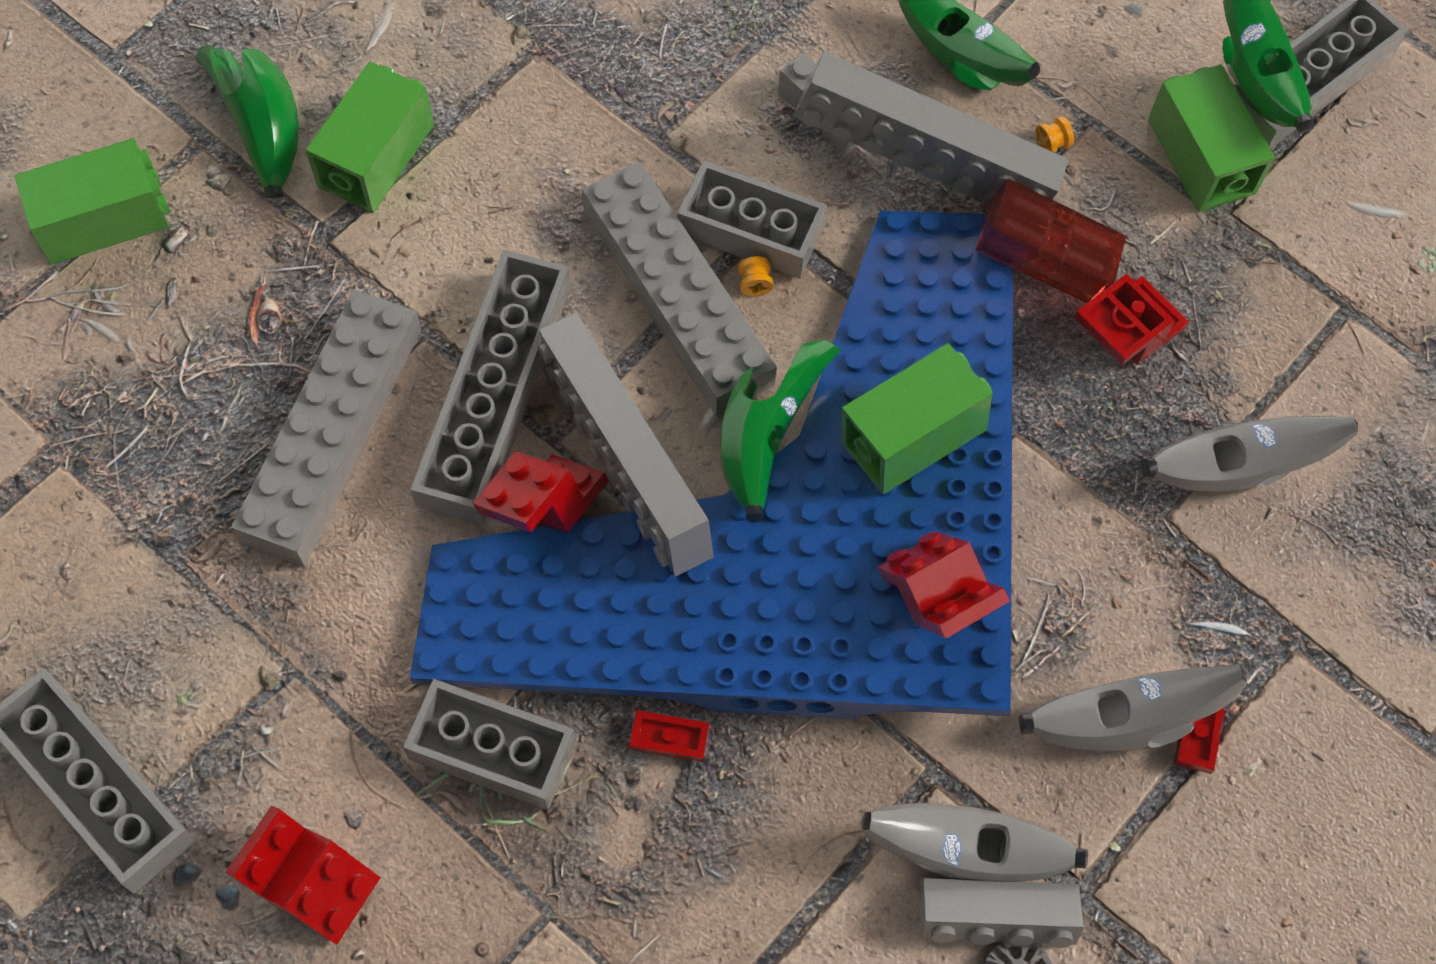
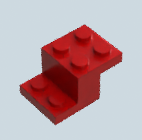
(1131, 319)
(540, 492)
(942, 584)
(303, 874)

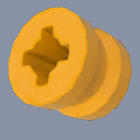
(1055, 135)
(755, 276)

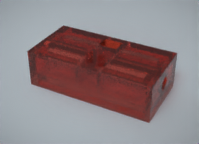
(1050, 242)

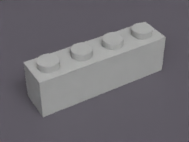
(1000, 912)

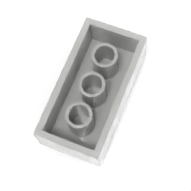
(752, 218)
(490, 744)

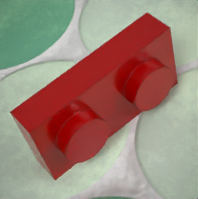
(669, 736)
(1200, 746)

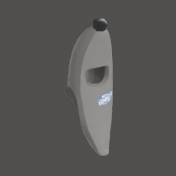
(1248, 452)
(1136, 710)
(971, 842)

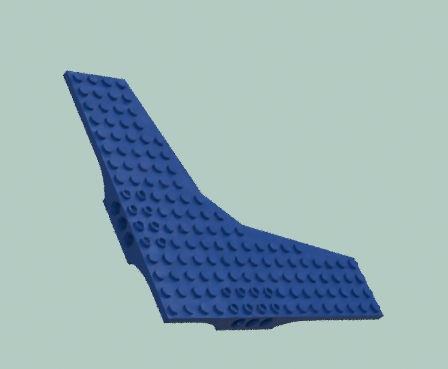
(790, 603)

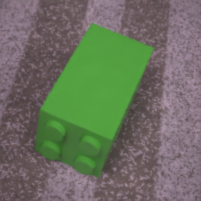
(370, 136)
(1210, 137)
(93, 200)
(916, 417)

